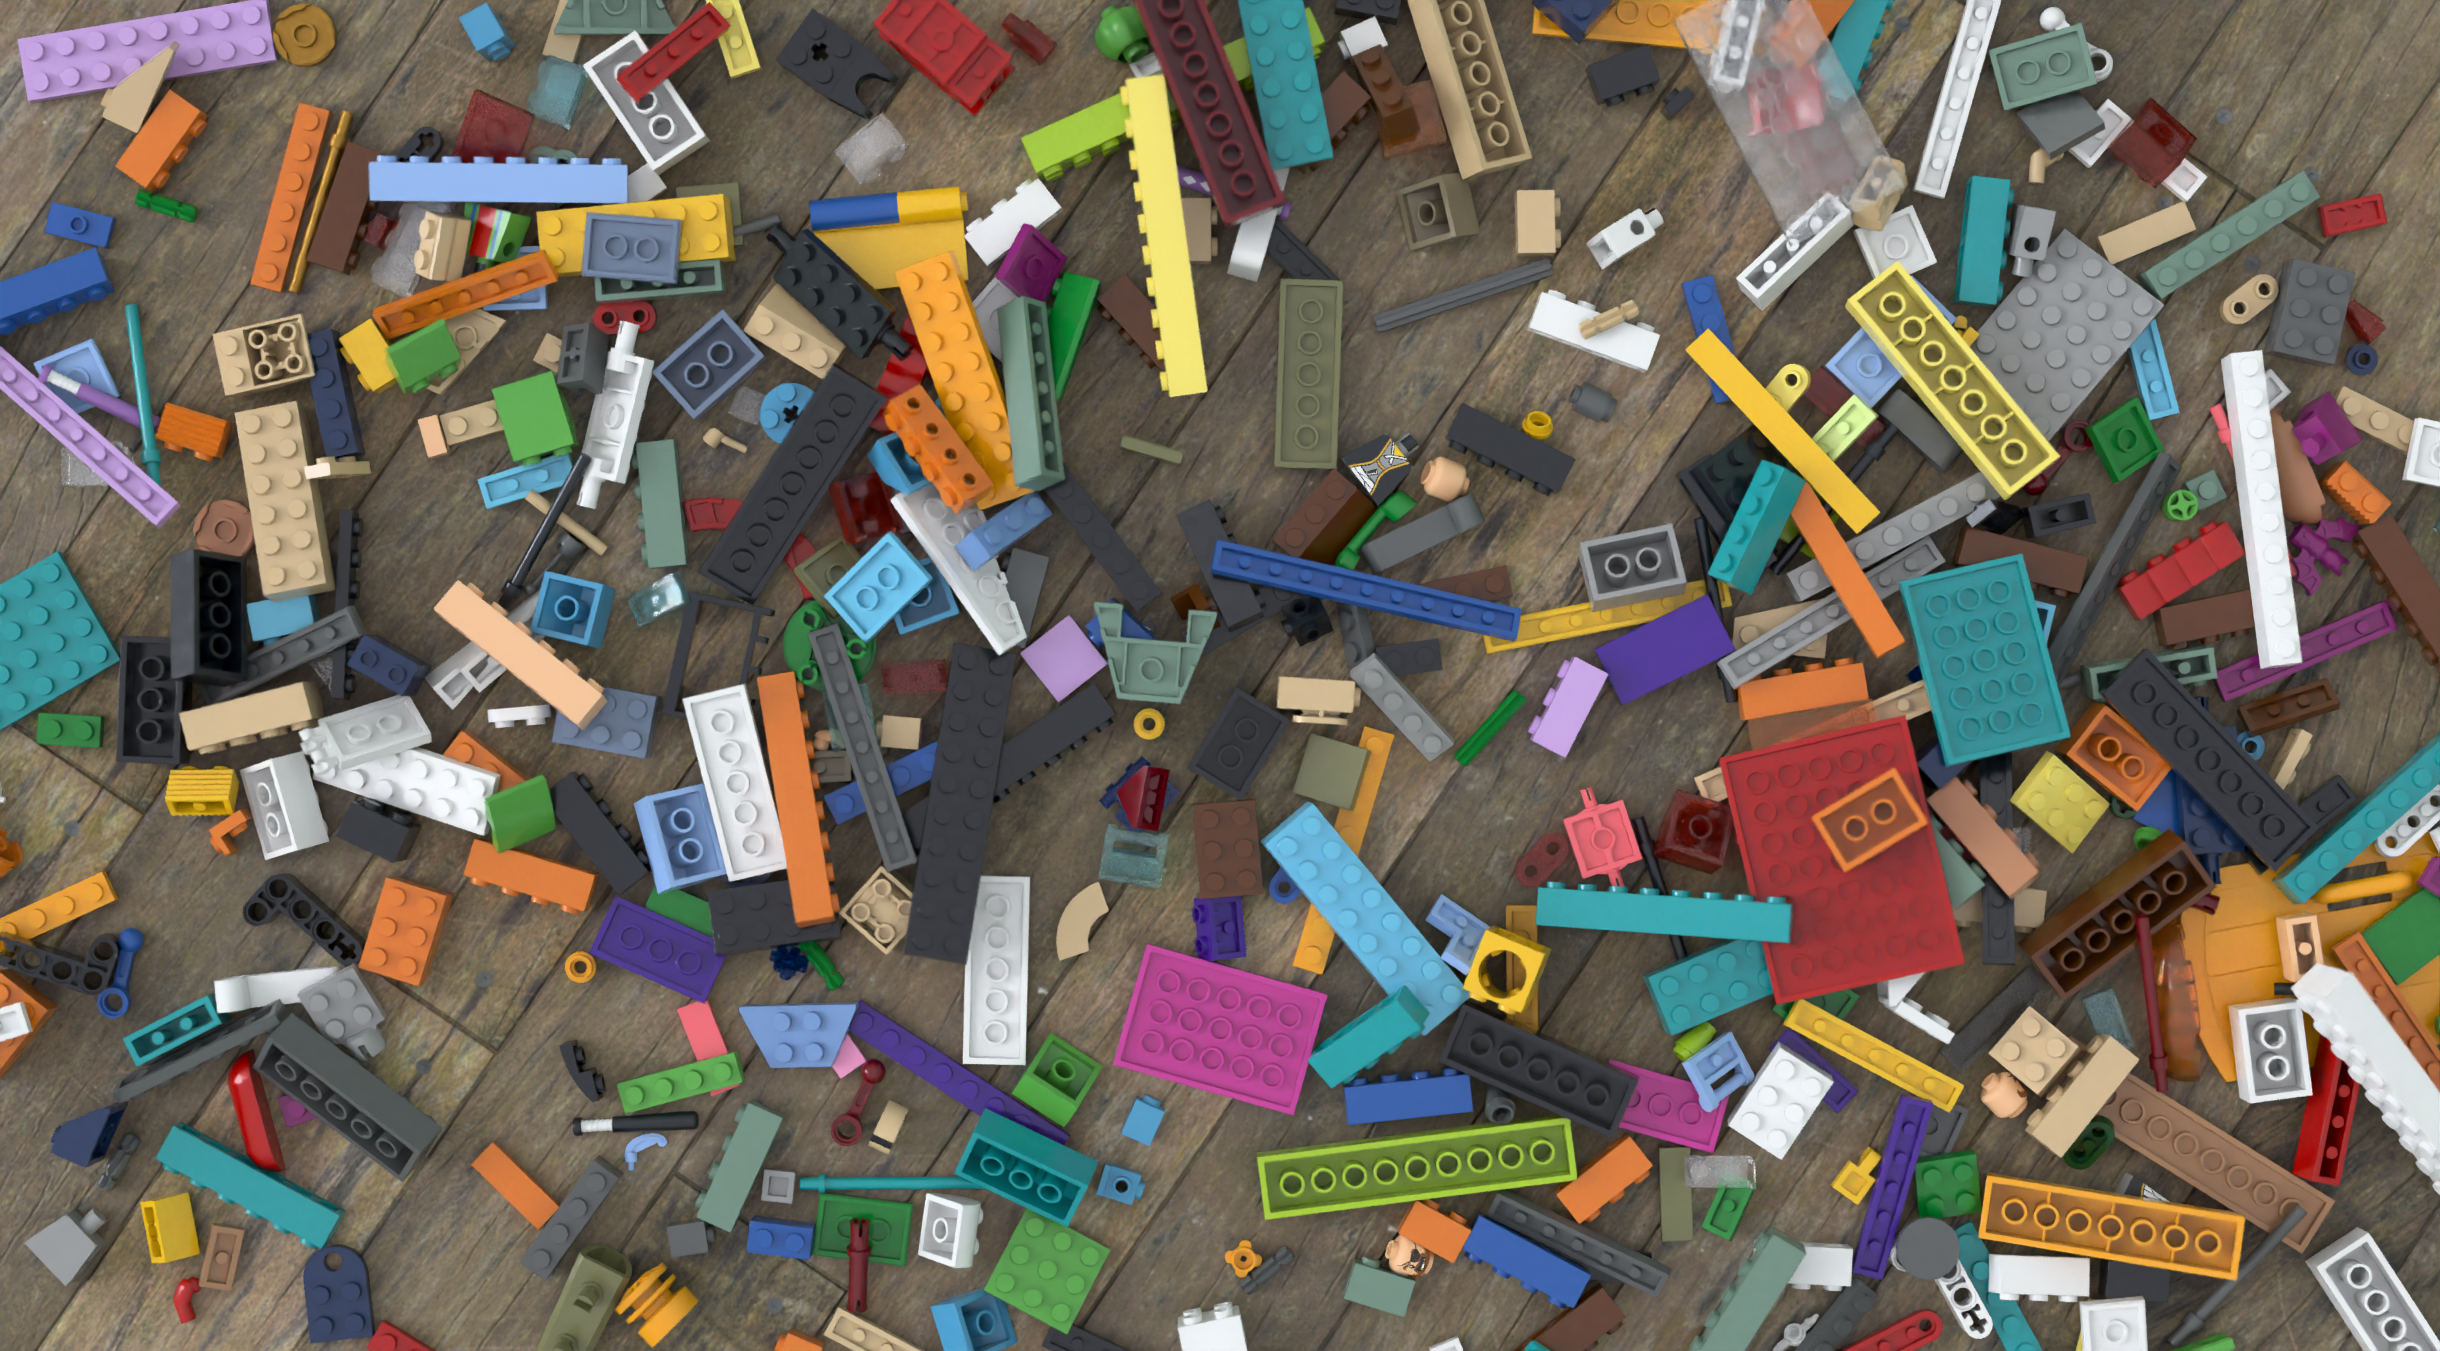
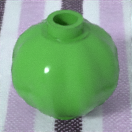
(1121, 35)

